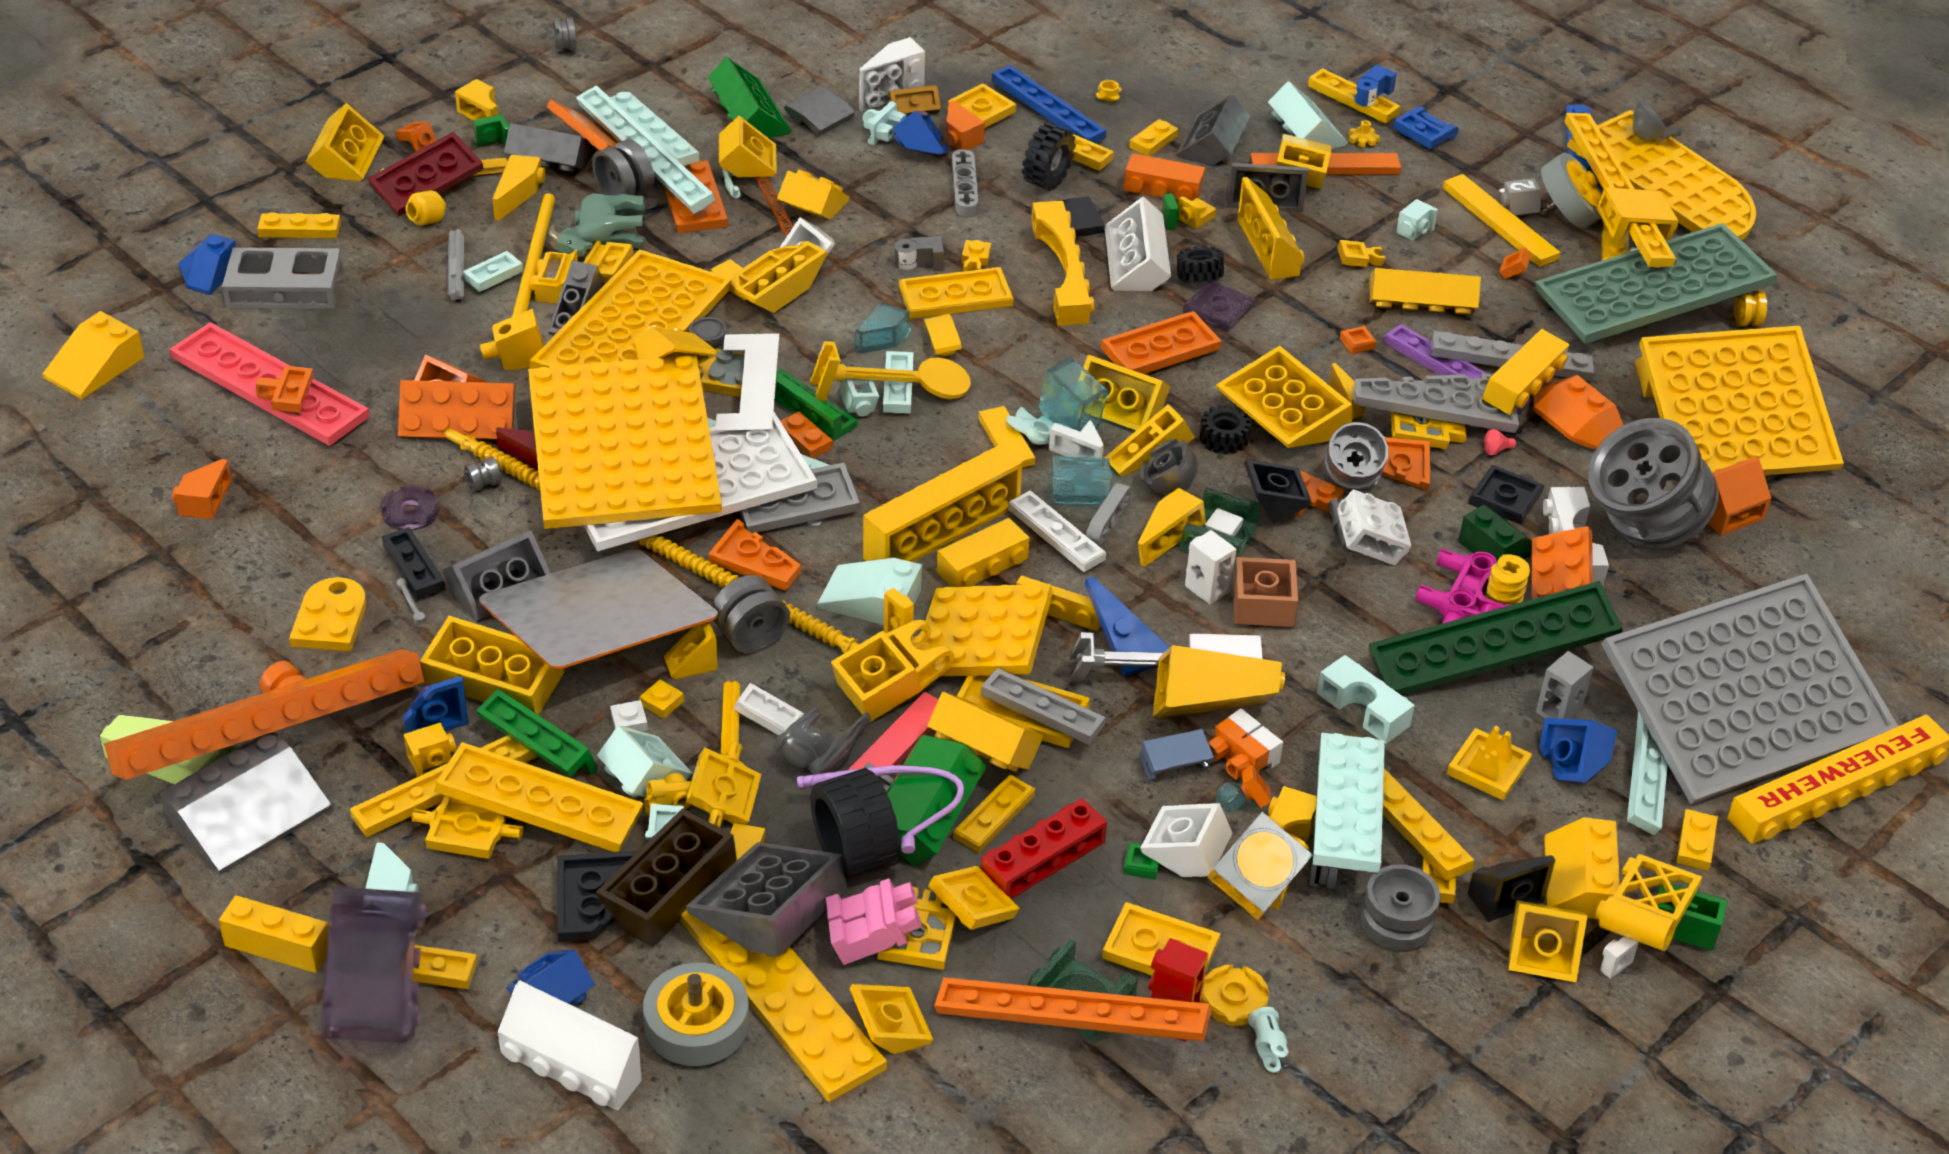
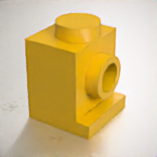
(429, 747)

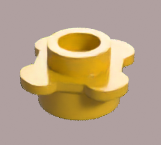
(1108, 91)

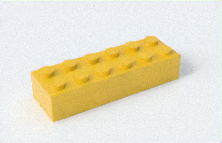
(943, 508)

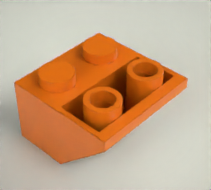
(1742, 496)

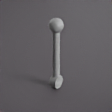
(418, 617)

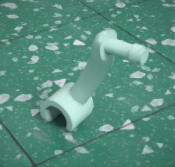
(732, 190)

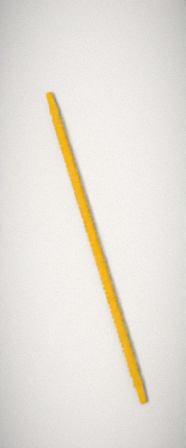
(658, 544)

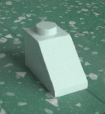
(389, 872)

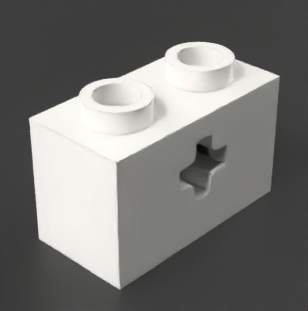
(1210, 567)

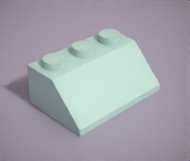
(1304, 117)

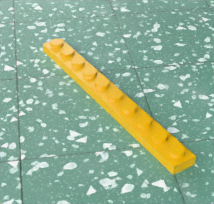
(1611, 175)

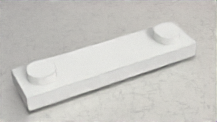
(1057, 531)

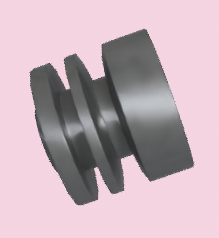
(1362, 446)

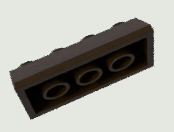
(667, 875)

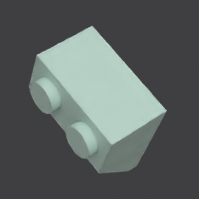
(637, 758)

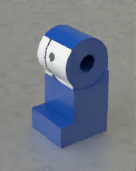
(1373, 84)

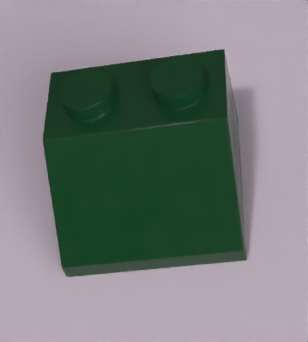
(1491, 533)

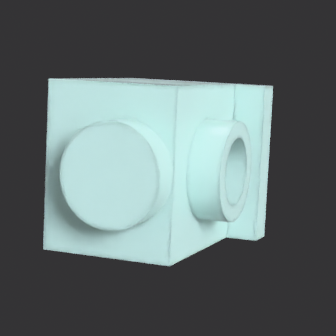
(1416, 220)
(858, 400)

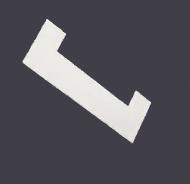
(757, 382)

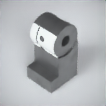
(920, 253)

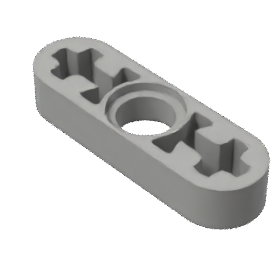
(1109, 513)

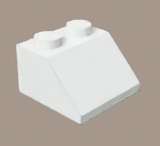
(1188, 838)

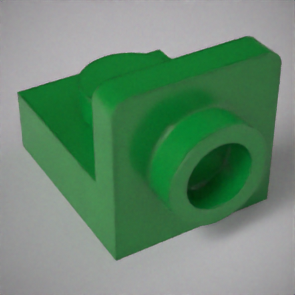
(490, 130)

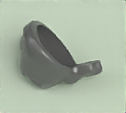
(1648, 124)

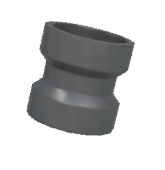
(482, 474)

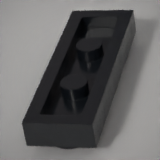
(413, 562)

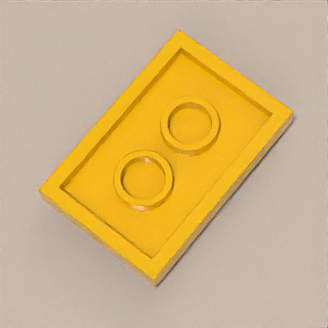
(1143, 931)

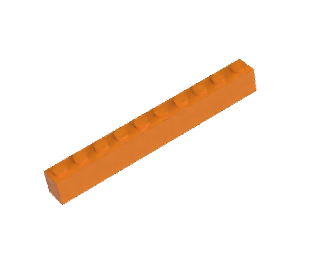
(262, 714)

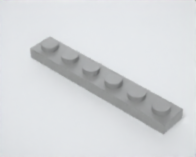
(1498, 353)

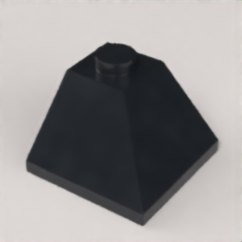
(1502, 885)

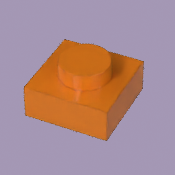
(1515, 263)
(1255, 787)

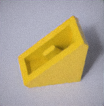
(693, 653)

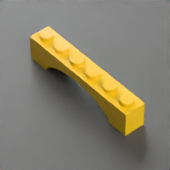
(1072, 299)

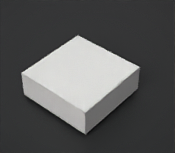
(1224, 522)

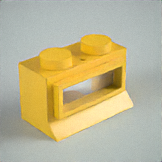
(551, 276)

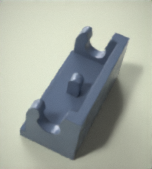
(1175, 752)

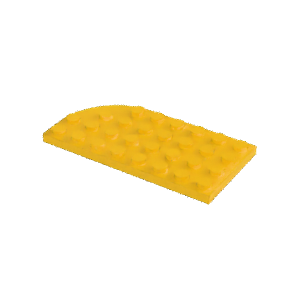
(1690, 184)

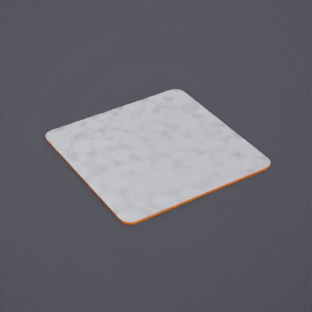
(597, 608)

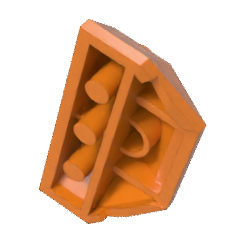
(1577, 411)

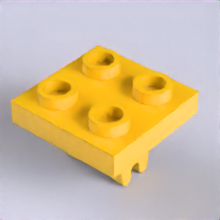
(1490, 762)

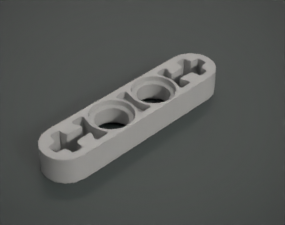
(964, 182)

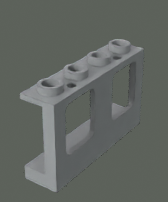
(280, 286)

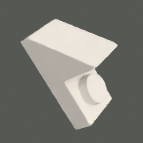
(1076, 443)

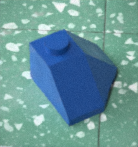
(920, 134)
(207, 264)
(436, 704)
(1576, 747)
(558, 975)

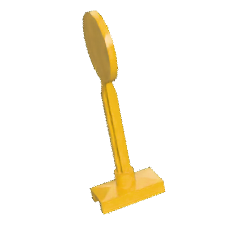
(936, 375)

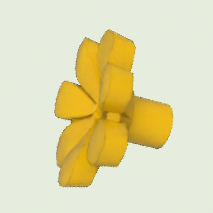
(1363, 135)

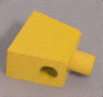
(515, 341)

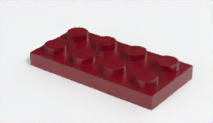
(430, 168)

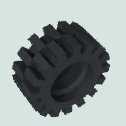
(1200, 264)
(1233, 438)

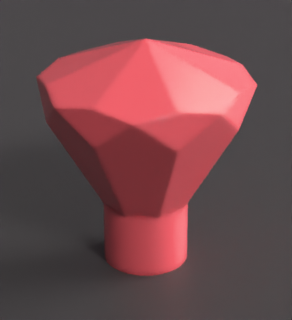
(1496, 442)

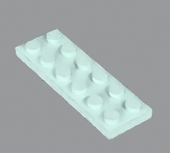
(1349, 803)

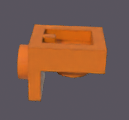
(417, 133)

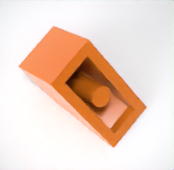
(963, 128)
(203, 490)

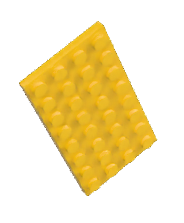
(639, 295)

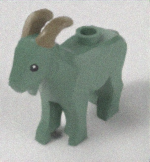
(599, 221)

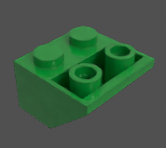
(1701, 919)

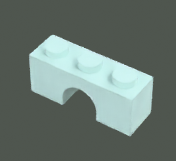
(1349, 683)

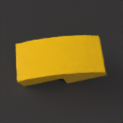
(943, 335)

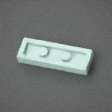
(898, 394)

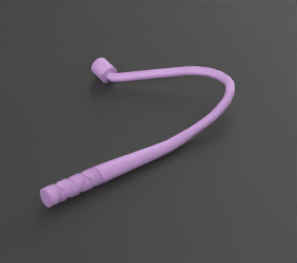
(907, 840)

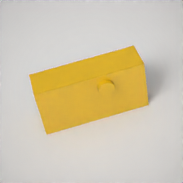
(488, 662)

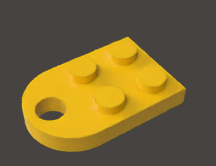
(327, 618)

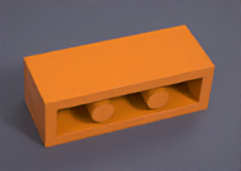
(1162, 176)

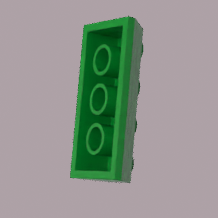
(747, 97)
(922, 795)

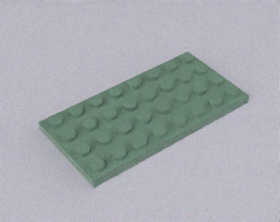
(1630, 294)

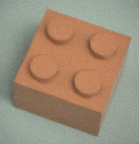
(1265, 592)

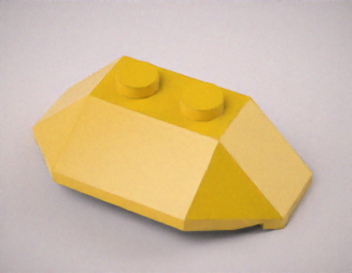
(780, 275)

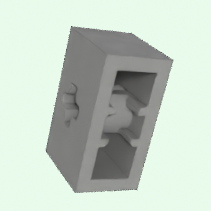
(1564, 687)

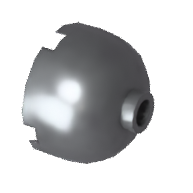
(1170, 468)

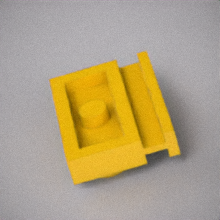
(609, 257)

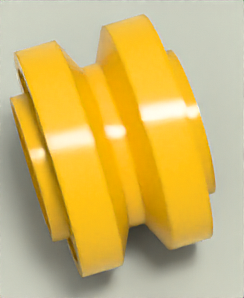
(1750, 308)

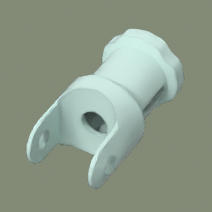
(1270, 1041)

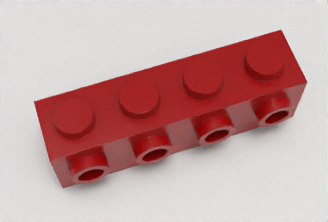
(1045, 848)

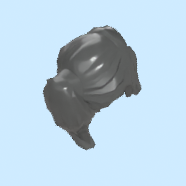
(817, 750)

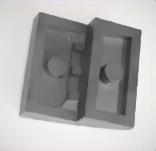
(820, 110)

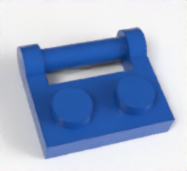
(1424, 128)

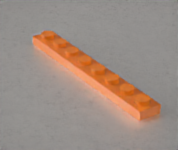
(1073, 1009)

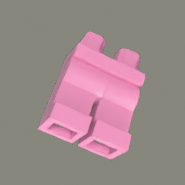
(871, 920)

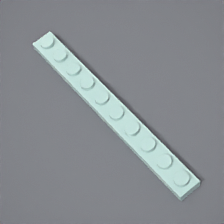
(665, 166)

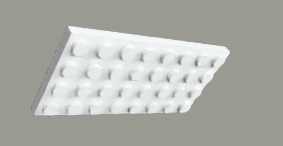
(750, 471)

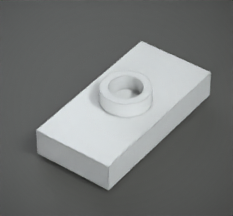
(766, 709)

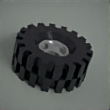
(1048, 156)

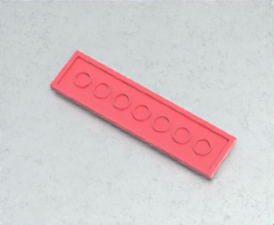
(238, 365)

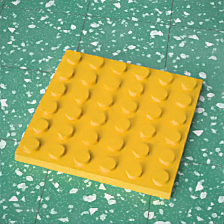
(1744, 397)

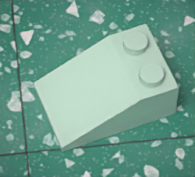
(860, 587)

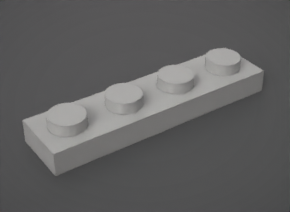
(1043, 706)

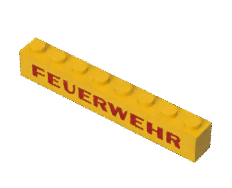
(1839, 779)

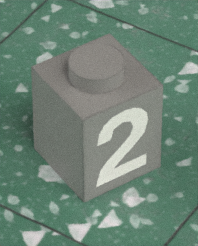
(1522, 196)

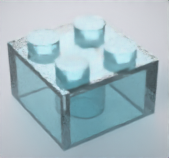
(1072, 396)

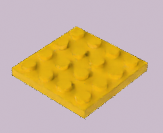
(988, 627)

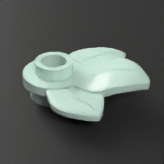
(1035, 429)

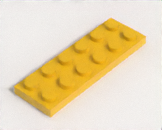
(539, 797)

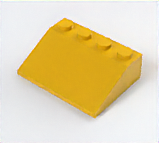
(1287, 399)

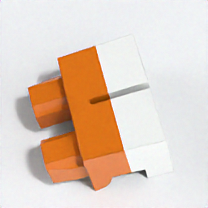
(1245, 744)

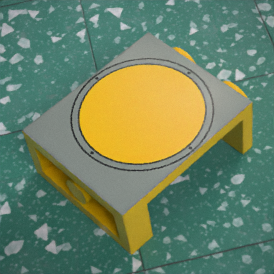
(1260, 865)

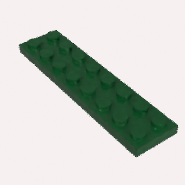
(1495, 639)

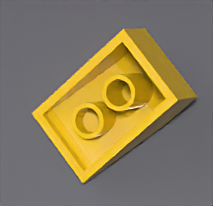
(94, 355)

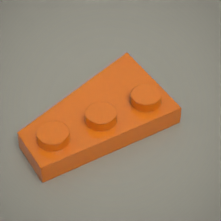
(1408, 462)
(749, 555)

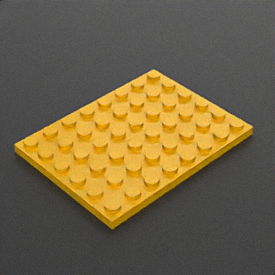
(623, 441)

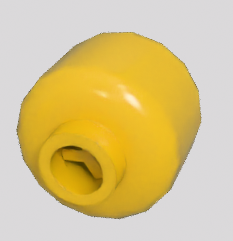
(425, 208)

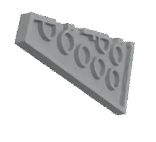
(1436, 397)

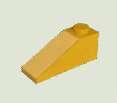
(517, 184)
(1137, 448)
(1167, 524)

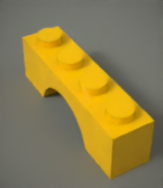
(1297, 814)

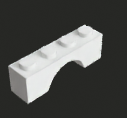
(1568, 510)

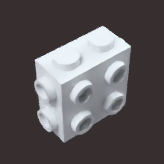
(1374, 527)

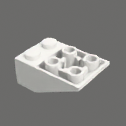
(893, 68)

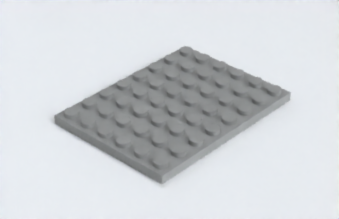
(1748, 687)

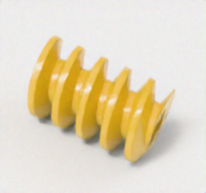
(1508, 580)

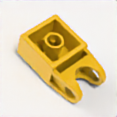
(890, 668)

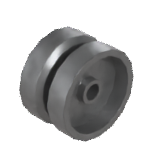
(623, 169)
(751, 614)
(1400, 907)

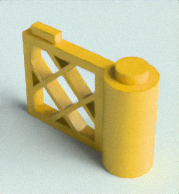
(1642, 918)

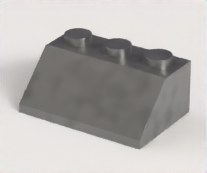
(1215, 132)
(553, 147)
(1282, 183)
(495, 569)

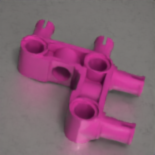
(1469, 589)

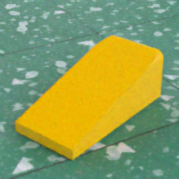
(1343, 385)

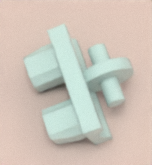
(881, 122)

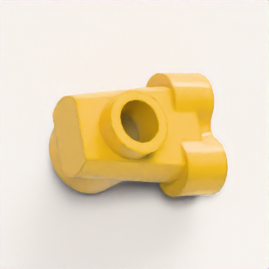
(667, 791)

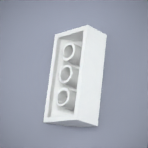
(1137, 248)
(570, 1046)

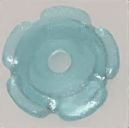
(1230, 796)

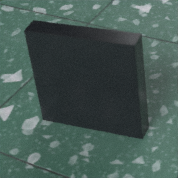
(1084, 216)
(1506, 494)

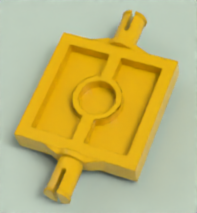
(724, 786)
(465, 828)

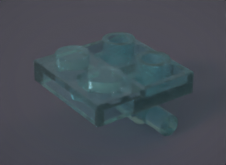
(1080, 480)

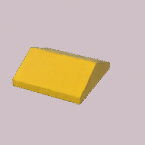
(891, 1017)

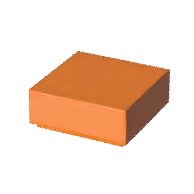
(1358, 340)

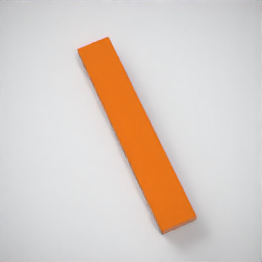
(1347, 163)

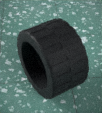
(856, 821)

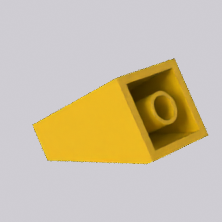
(1212, 681)

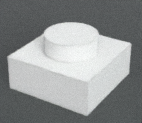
(629, 715)
(1618, 956)

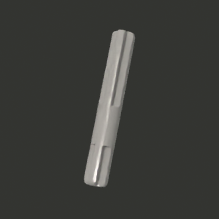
(455, 264)

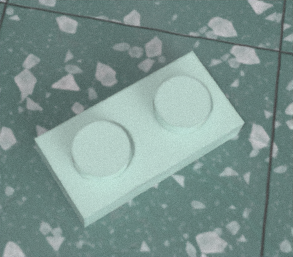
(493, 271)

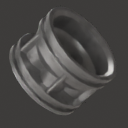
(1640, 461)

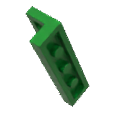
(799, 397)
(536, 734)

